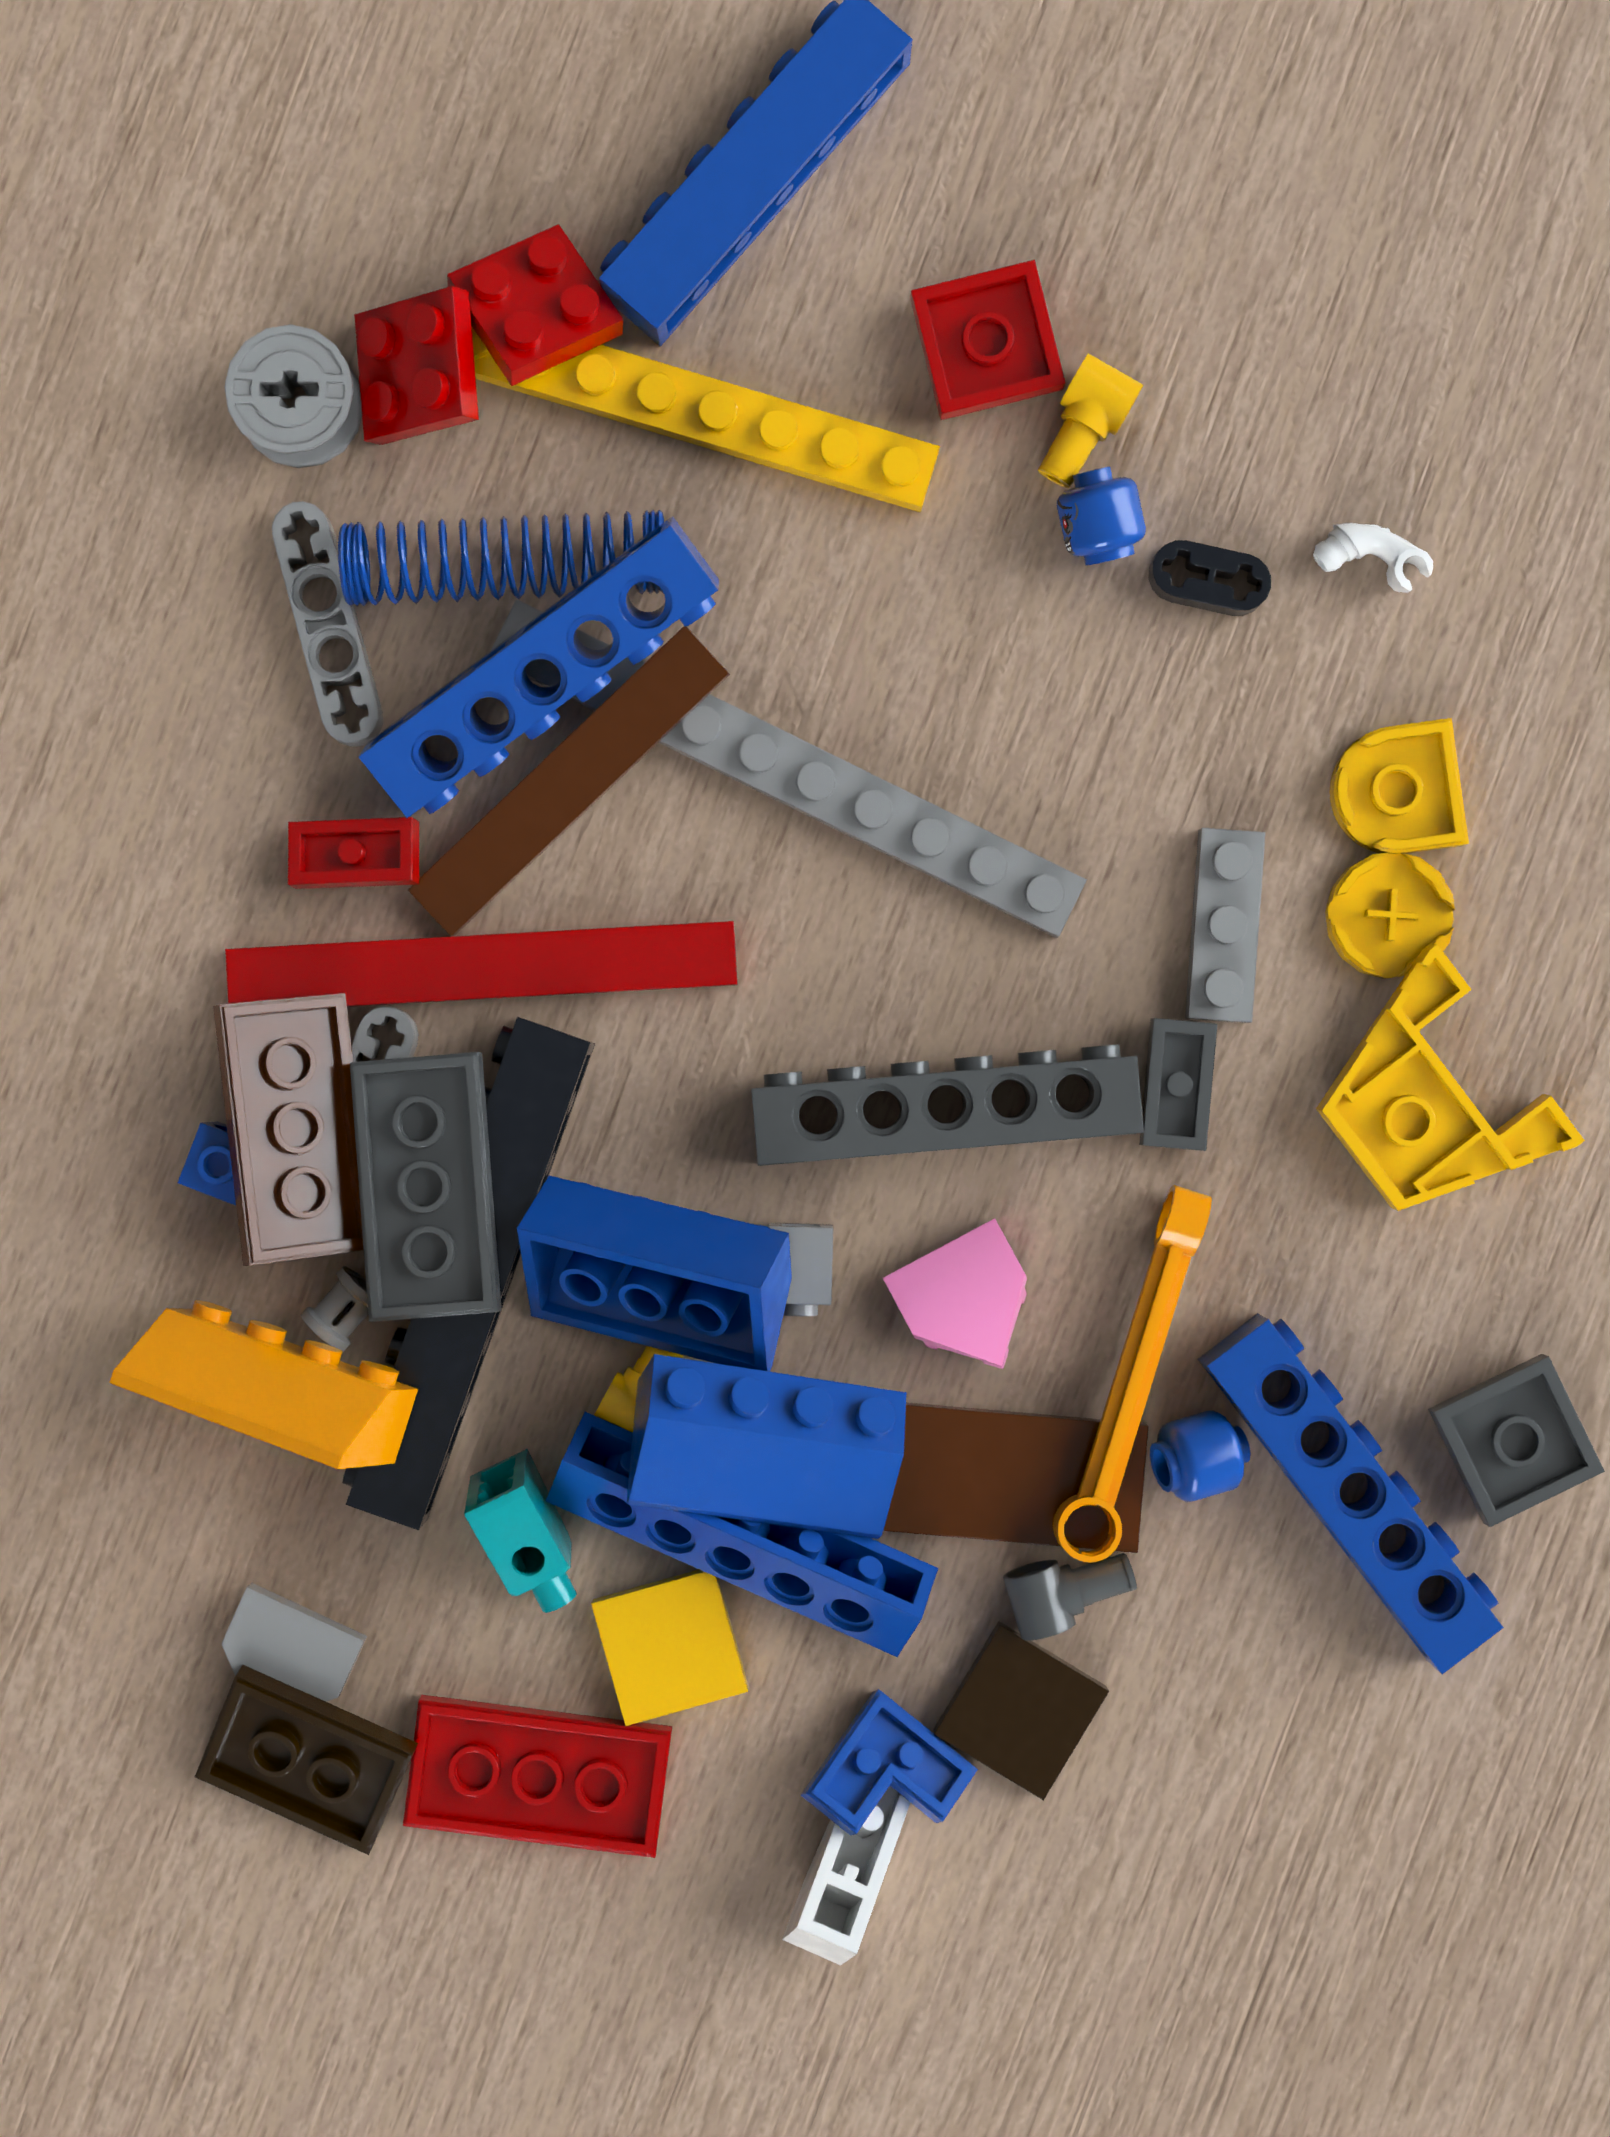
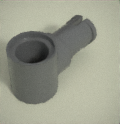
(1051, 1595)

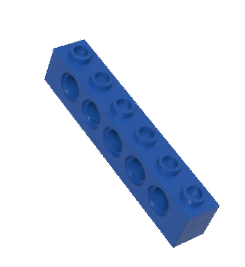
(399, 752)
(819, 1574)
(1441, 1629)

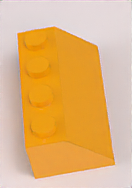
(270, 1386)

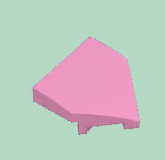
(963, 1295)

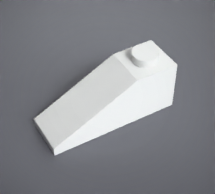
(846, 1883)

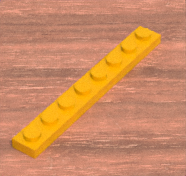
(732, 421)

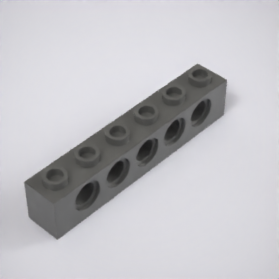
(1110, 1110)

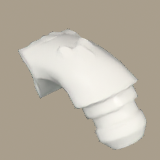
(1357, 540)

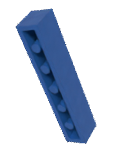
(755, 167)

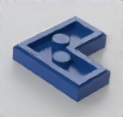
(884, 1750)

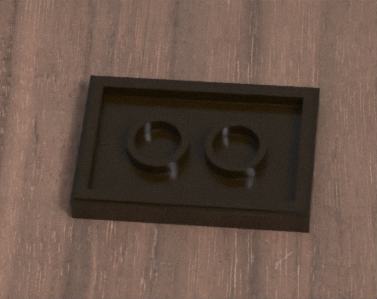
(305, 1759)

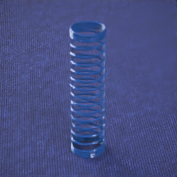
(355, 562)

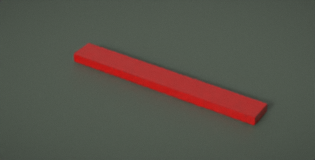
(490, 965)

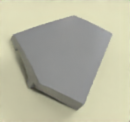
(291, 1643)

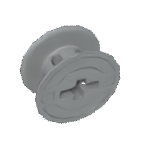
(271, 369)

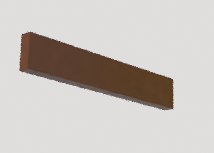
(569, 781)

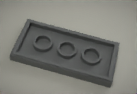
(425, 1186)

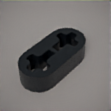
(1213, 563)

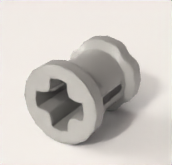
(323, 1318)

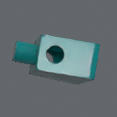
(521, 1530)

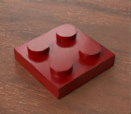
(537, 304)
(987, 340)
(416, 366)

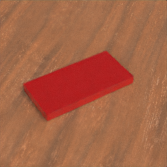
(537, 1776)

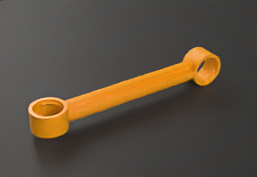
(1175, 1242)

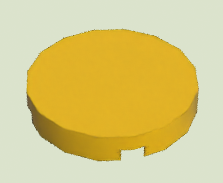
(1388, 913)

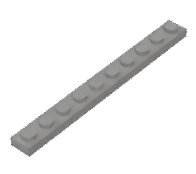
(849, 799)

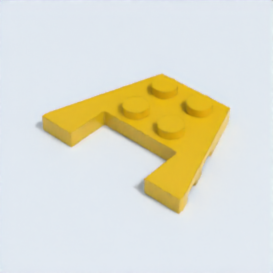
(1410, 1116)

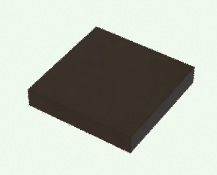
(1021, 1710)

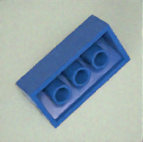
(655, 1273)
(765, 1446)

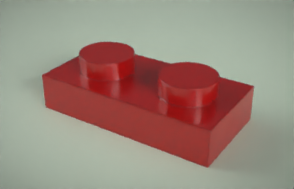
(353, 853)

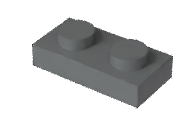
(1178, 1084)

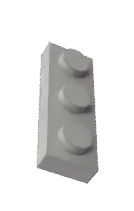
(1225, 925)

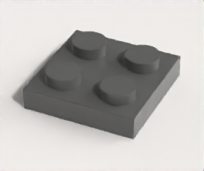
(1516, 1440)

